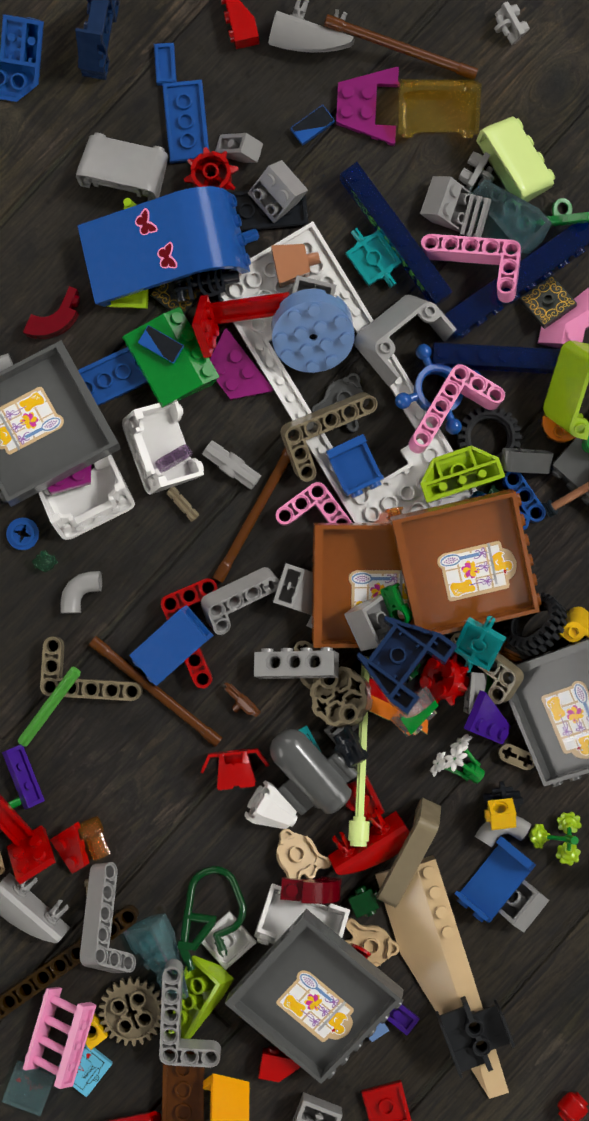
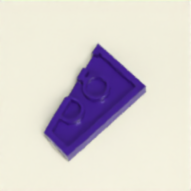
(487, 720)

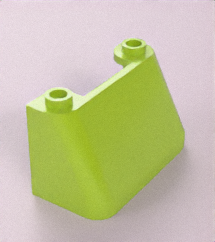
(568, 389)

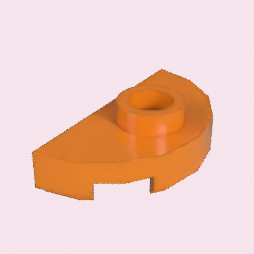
(554, 431)

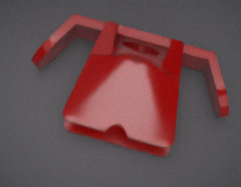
(235, 768)

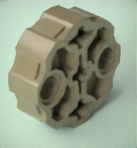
(336, 710)

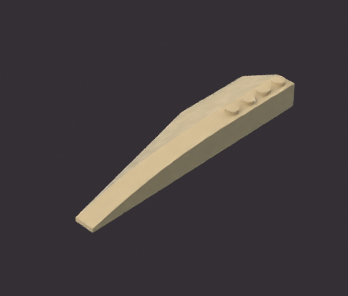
(436, 955)

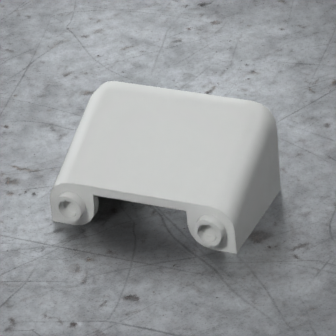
(153, 434)
(90, 505)

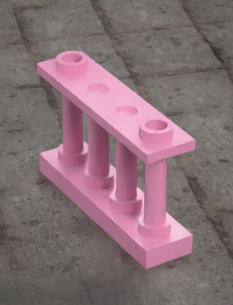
(75, 1043)

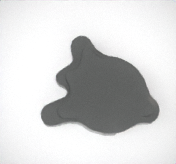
(339, 391)

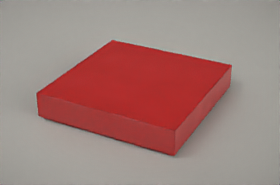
(386, 1102)

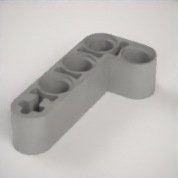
(235, 596)

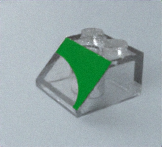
(422, 710)

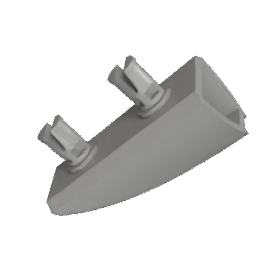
(297, 34)
(29, 913)

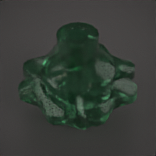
(44, 561)

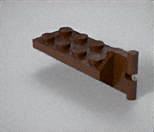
(183, 1092)

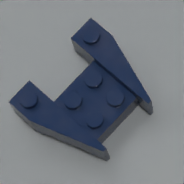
(95, 37)
(399, 656)

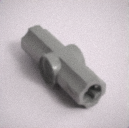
(231, 465)

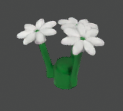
(471, 770)

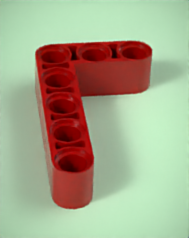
(178, 595)

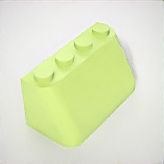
(515, 159)

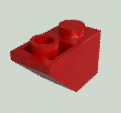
(275, 1065)

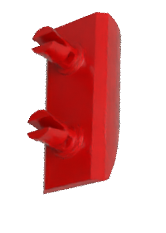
(385, 842)

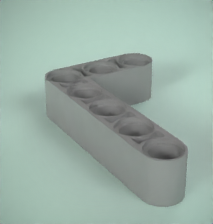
(98, 923)
(173, 1022)

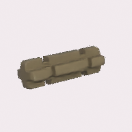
(182, 503)

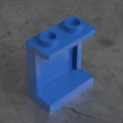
(355, 466)

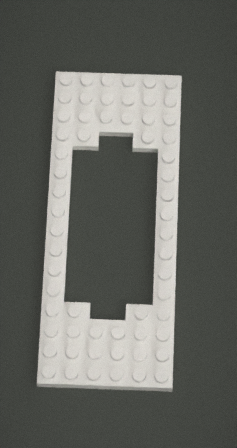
(400, 487)

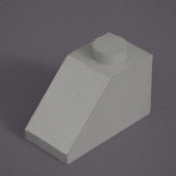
(240, 147)

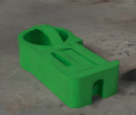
(395, 602)

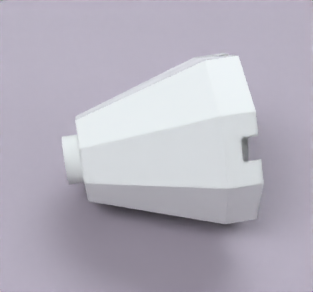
(270, 808)

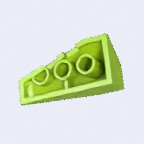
(205, 989)

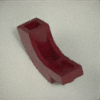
(57, 323)
(311, 890)

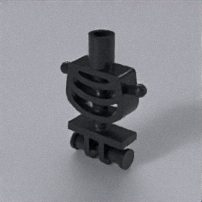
(224, 278)

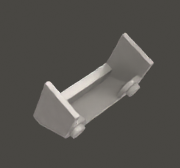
(374, 339)

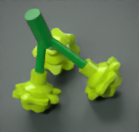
(568, 852)

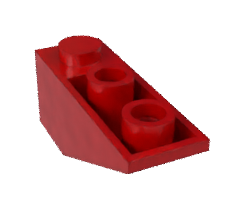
(242, 23)

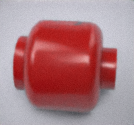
(572, 1107)

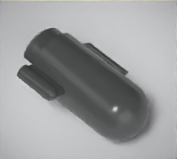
(311, 775)

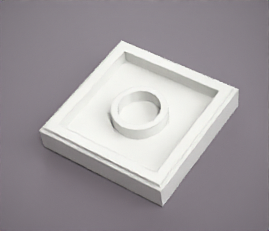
(236, 942)

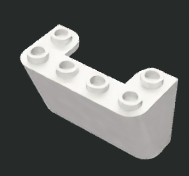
(281, 914)

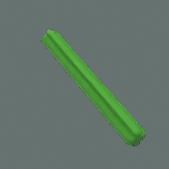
(49, 706)

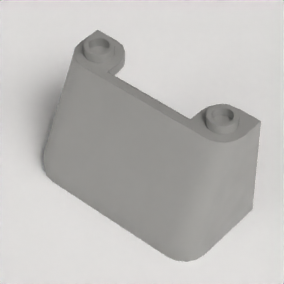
(122, 166)

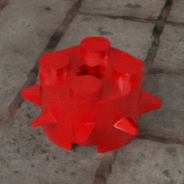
(211, 163)
(445, 680)

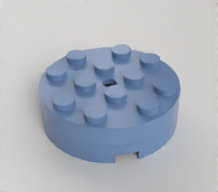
(312, 331)

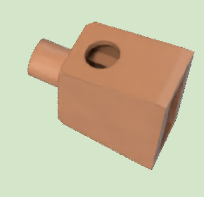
(292, 261)

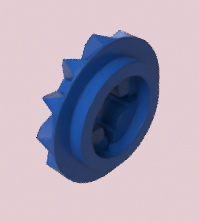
(18, 525)

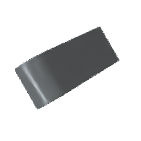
(526, 460)

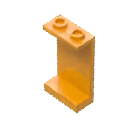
(228, 1098)

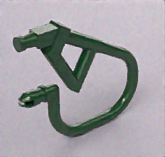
(210, 920)

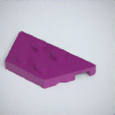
(237, 372)

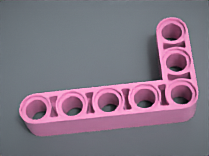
(480, 256)
(446, 401)
(312, 501)

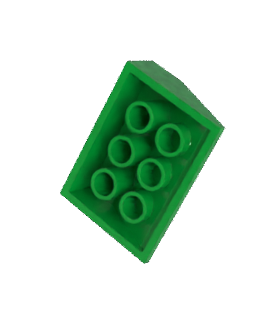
(169, 380)

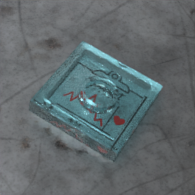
(28, 1089)

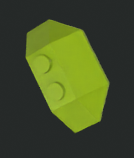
(459, 473)

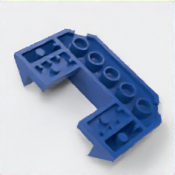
(20, 56)

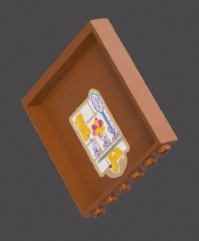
(466, 562)
(349, 568)

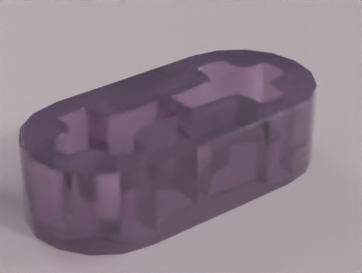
(173, 458)

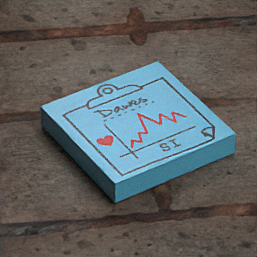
(90, 1070)

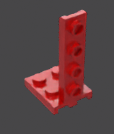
(210, 314)
(30, 848)

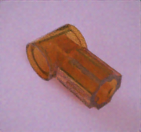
(92, 833)

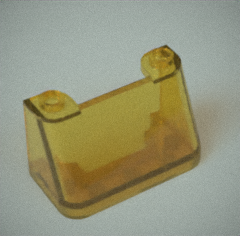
(438, 106)

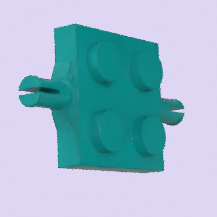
(373, 258)
(479, 643)

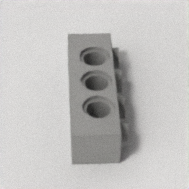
(327, 668)

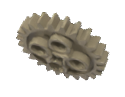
(114, 1016)

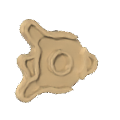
(299, 855)
(372, 939)

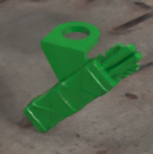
(568, 217)

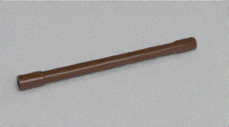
(342, 26)
(225, 565)
(106, 651)

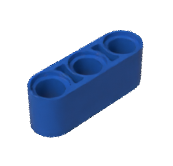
(532, 502)

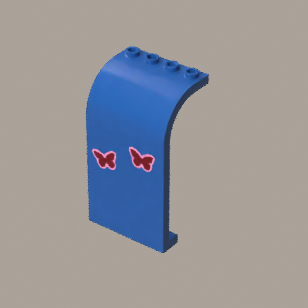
(163, 242)

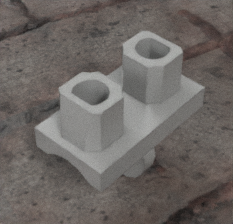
(509, 24)
(479, 162)

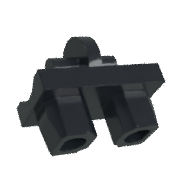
(349, 747)
(504, 793)

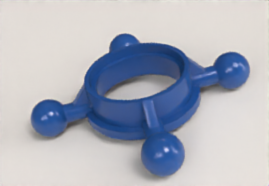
(404, 400)

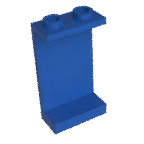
(170, 645)
(495, 881)

